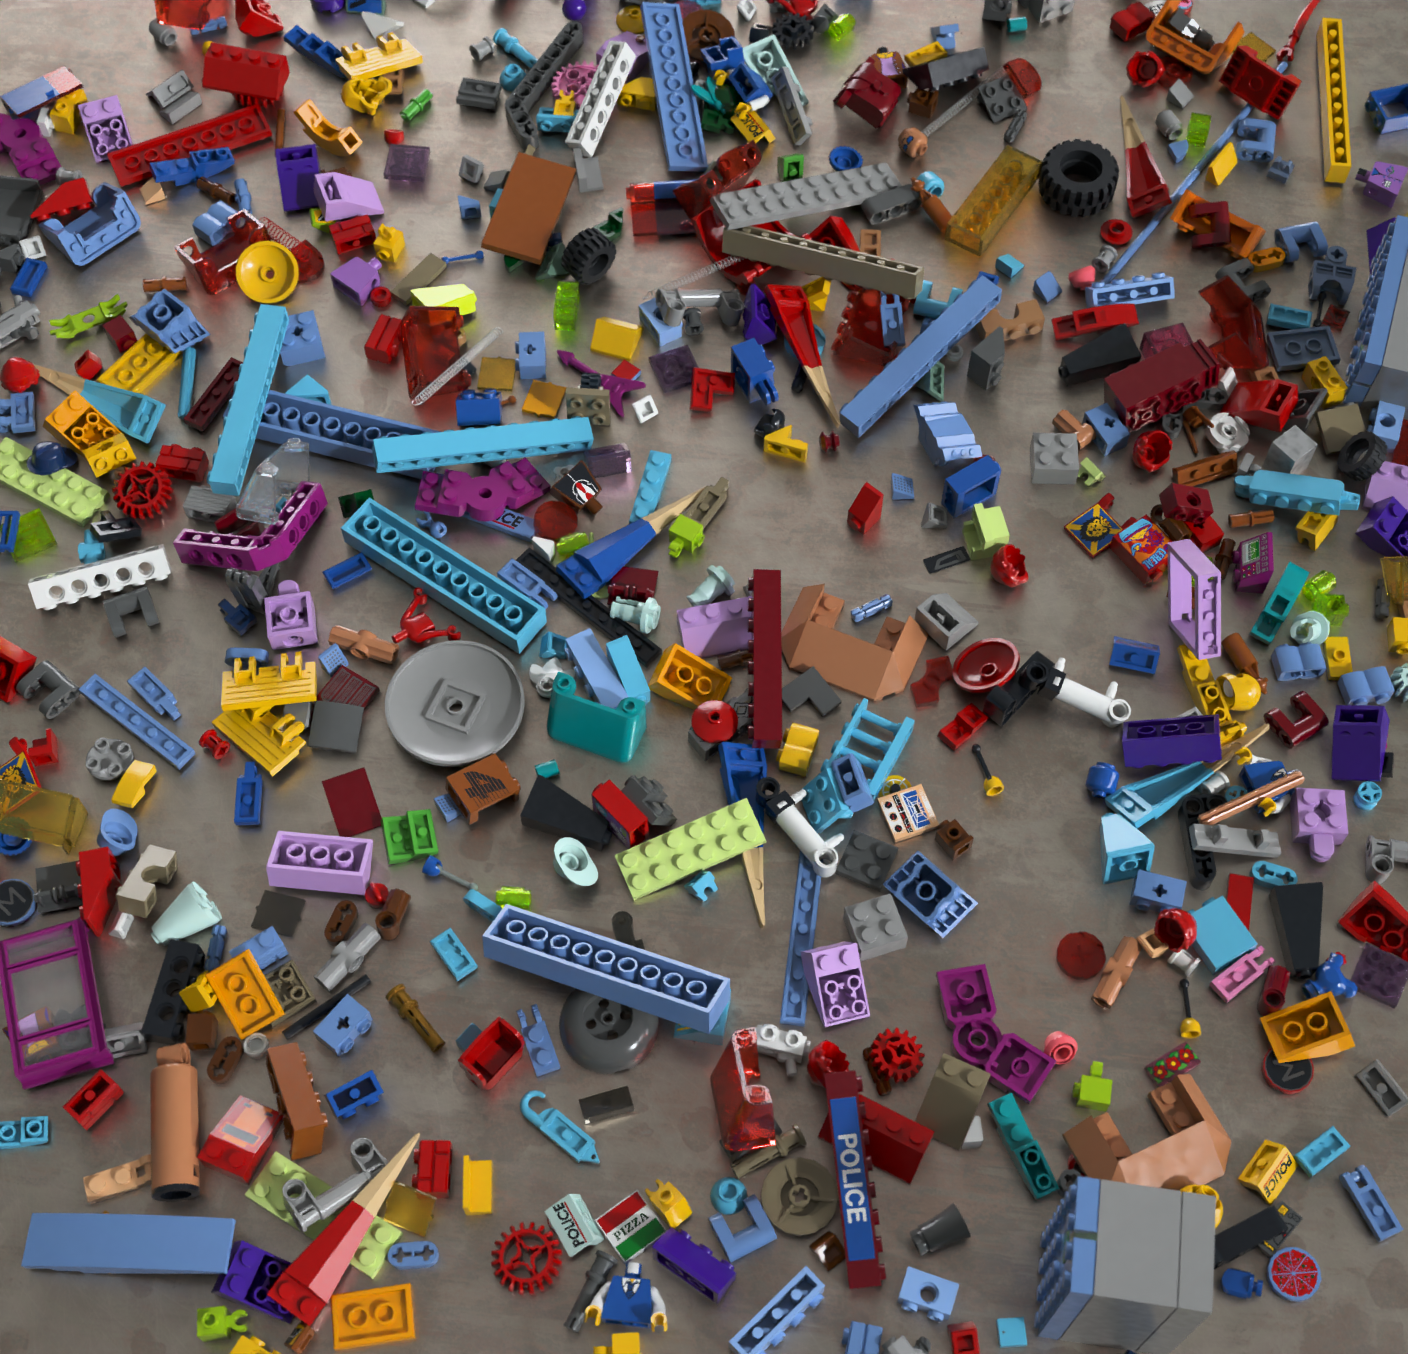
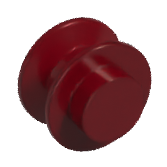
(829, 441)

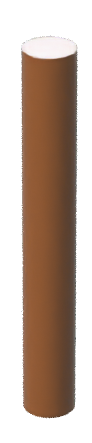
(280, 129)

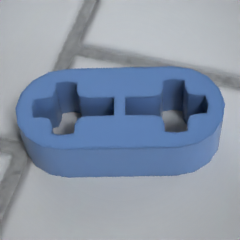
(261, 656)
(414, 1261)

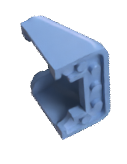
(97, 229)

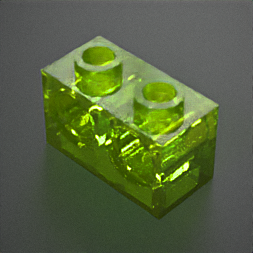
(566, 306)

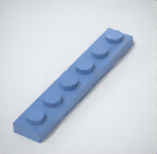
(137, 721)

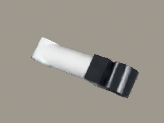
(1056, 685)
(782, 810)

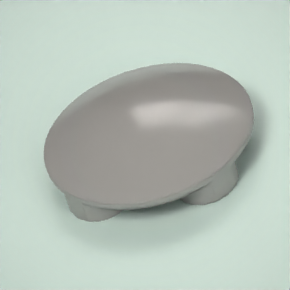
(109, 758)

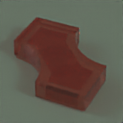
(926, 689)

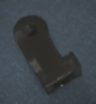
(623, 929)

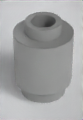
(163, 33)
(1169, 124)

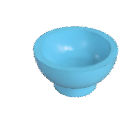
(511, 77)
(728, 1195)

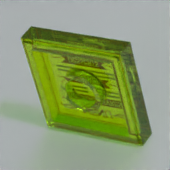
(32, 535)

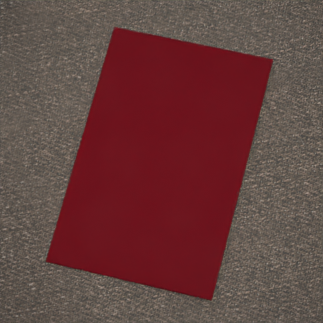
(352, 803)

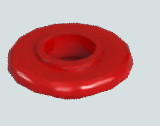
(1113, 237)

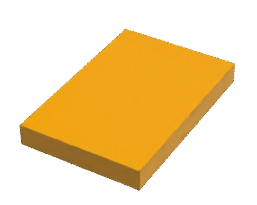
(245, 994)
(372, 1316)

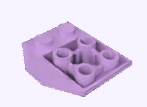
(105, 126)
(345, 196)
(836, 982)

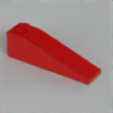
(256, 18)
(835, 233)
(1378, 920)

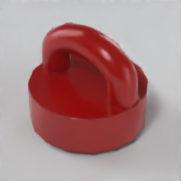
(376, 895)

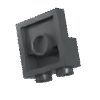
(649, 798)

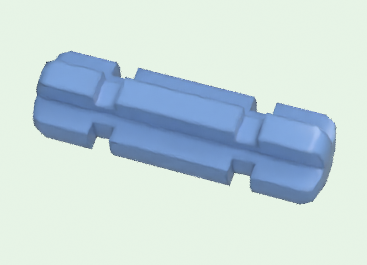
(212, 25)
(871, 608)
(215, 947)

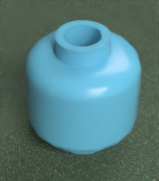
(932, 183)

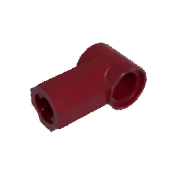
(1273, 990)

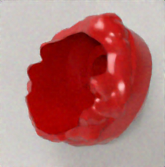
(1144, 68)
(18, 375)
(1152, 450)
(1009, 566)
(1175, 929)
(825, 1059)

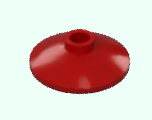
(714, 730)

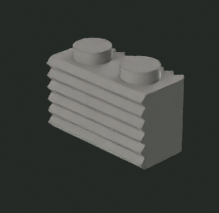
(206, 505)

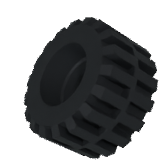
(588, 256)

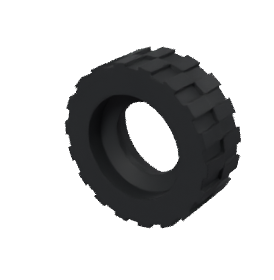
(1369, 463)

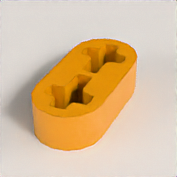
(1263, 260)

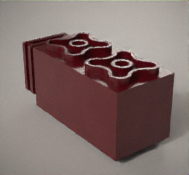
(1161, 383)

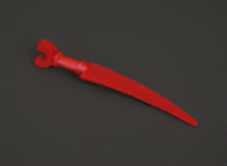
(1298, 28)

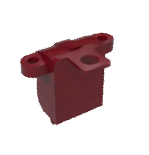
(869, 94)

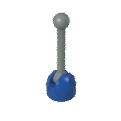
(434, 867)

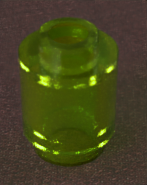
(841, 26)
(571, 543)
(1320, 583)
(513, 896)

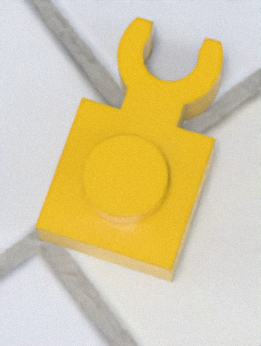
(565, 105)

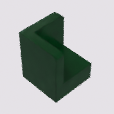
(352, 502)

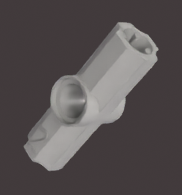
(347, 956)

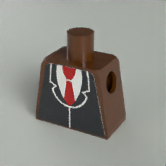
(578, 489)

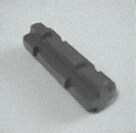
(1015, 126)
(1382, 600)

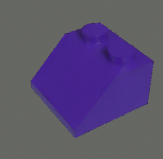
(757, 317)

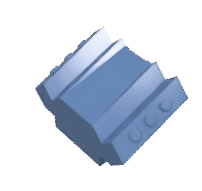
(169, 322)
(945, 433)
(930, 894)

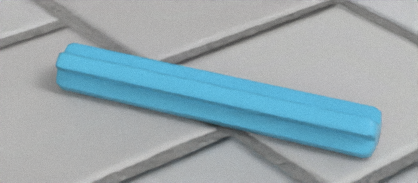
(187, 382)

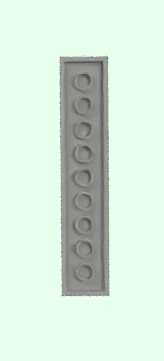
(803, 196)

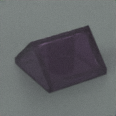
(608, 460)

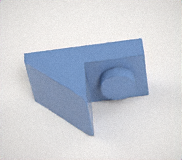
(945, 35)

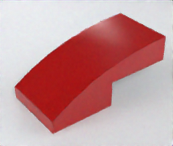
(962, 727)

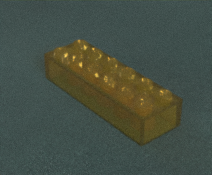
(993, 200)

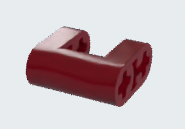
(1220, 224)
(1311, 720)

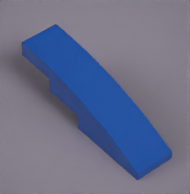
(315, 49)

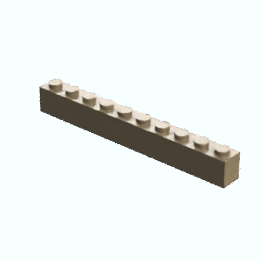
(824, 260)

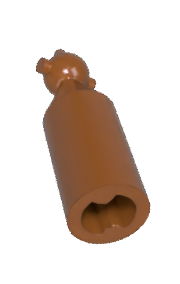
(932, 205)
(1243, 658)

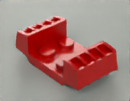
(1259, 82)

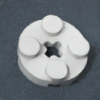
(1223, 441)

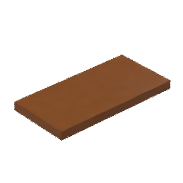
(528, 208)

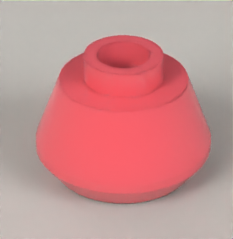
(1082, 277)
(1060, 1047)

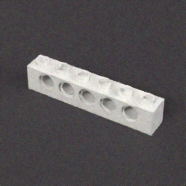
(600, 97)
(45, 599)

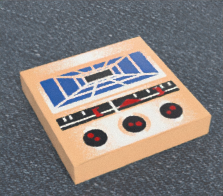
(907, 813)

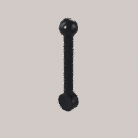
(1317, 322)

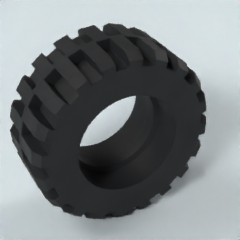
(1082, 159)

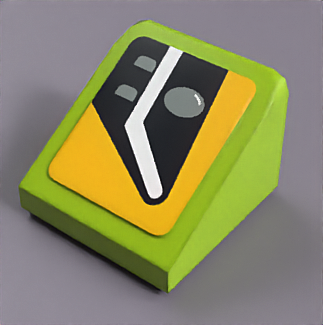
(318, 221)

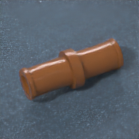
(169, 284)

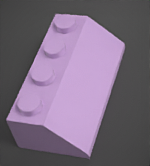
(1387, 482)
(715, 628)
(320, 862)

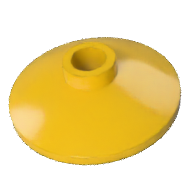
(630, 19)

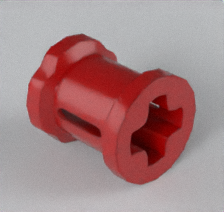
(215, 745)

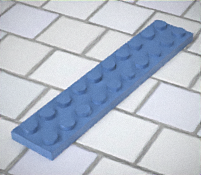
(672, 87)

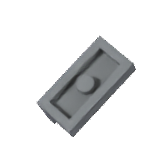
(171, 89)
(587, 172)

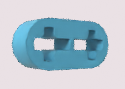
(1273, 874)
(482, 904)

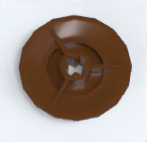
(707, 24)

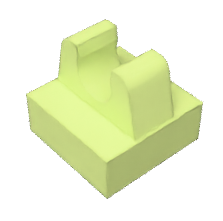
(1093, 472)

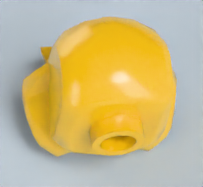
(365, 94)

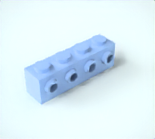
(1134, 291)
(594, 669)
(782, 1311)

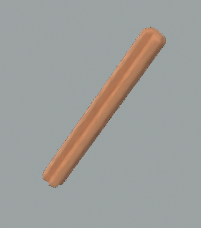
(1251, 799)

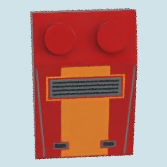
(241, 1140)

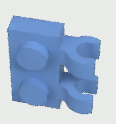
(22, 413)

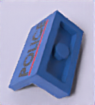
(1134, 655)

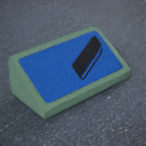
(373, 6)

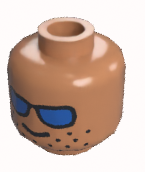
(913, 142)

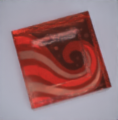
(1335, 317)

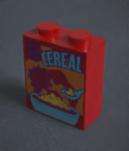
(1142, 549)

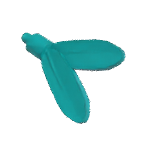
(708, 96)

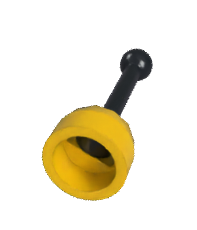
(992, 784)
(1189, 1026)

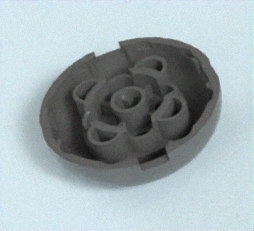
(592, 1047)

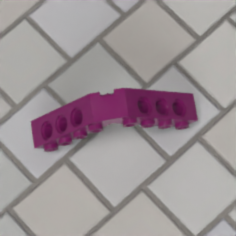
(261, 551)

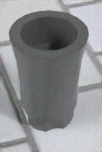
(940, 1231)

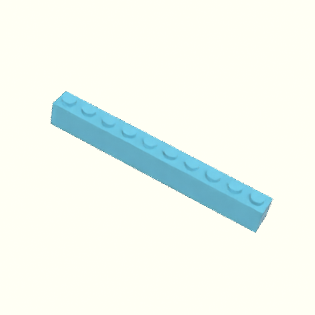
(248, 400)
(481, 444)

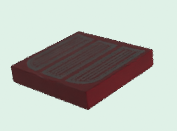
(349, 689)

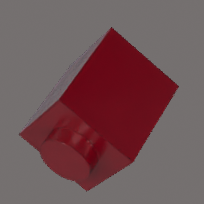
(120, 334)

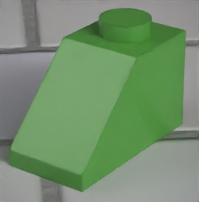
(790, 167)

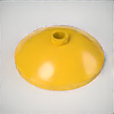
(257, 262)

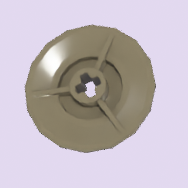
(793, 1177)

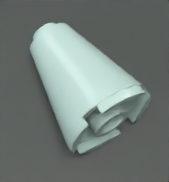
(185, 916)

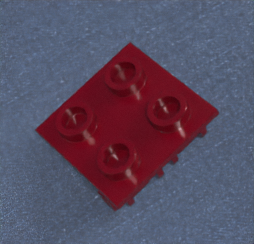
(632, 584)

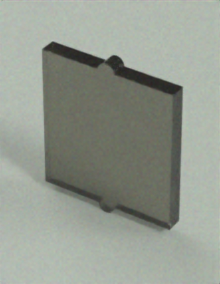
(278, 911)

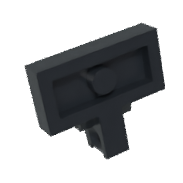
(114, 529)

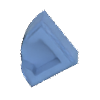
(1178, 150)

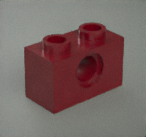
(1186, 503)

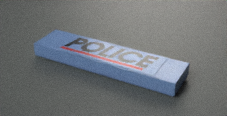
(511, 523)

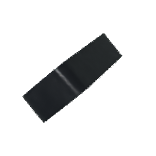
(1006, 701)
(1200, 804)
(1247, 1235)

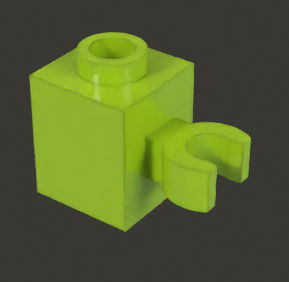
(685, 534)
(1092, 1090)
(217, 1322)

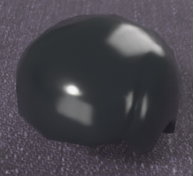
(770, 423)

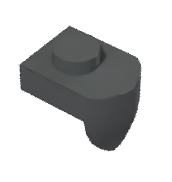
(822, 19)

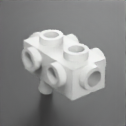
(784, 1045)

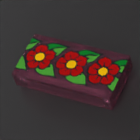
(1175, 1062)

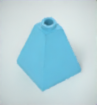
(1122, 849)

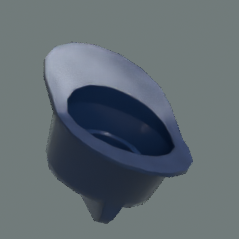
(50, 457)

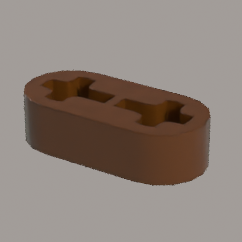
(337, 920)
(229, 1063)

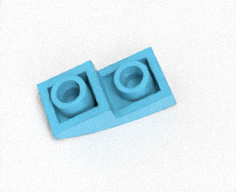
(24, 1133)

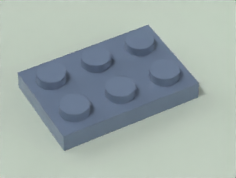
(1299, 346)

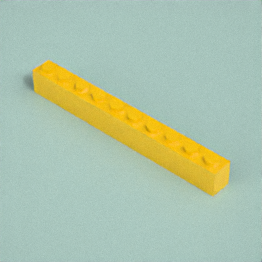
(1333, 100)

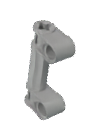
(673, 304)
(1382, 855)
(307, 1209)

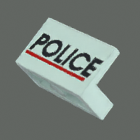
(574, 1224)

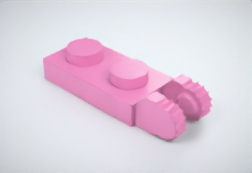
(1240, 975)

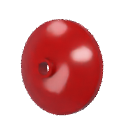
(986, 665)

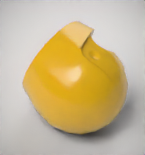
(1245, 691)

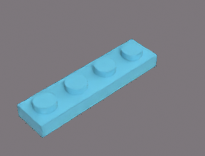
(651, 485)

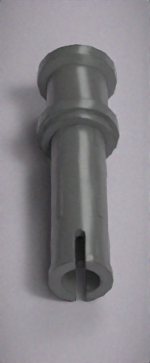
(595, 1278)

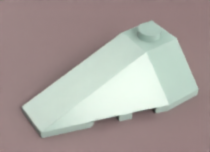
(766, 59)

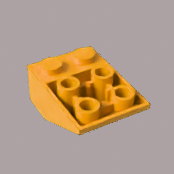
(79, 424)

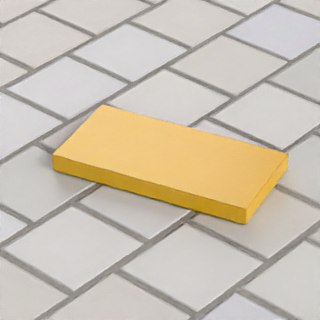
(139, 365)

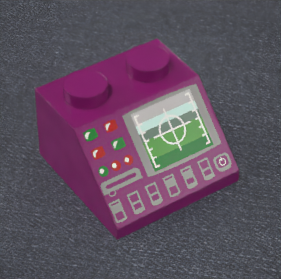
(1253, 564)

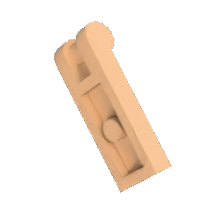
(117, 1180)

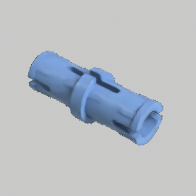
(242, 195)

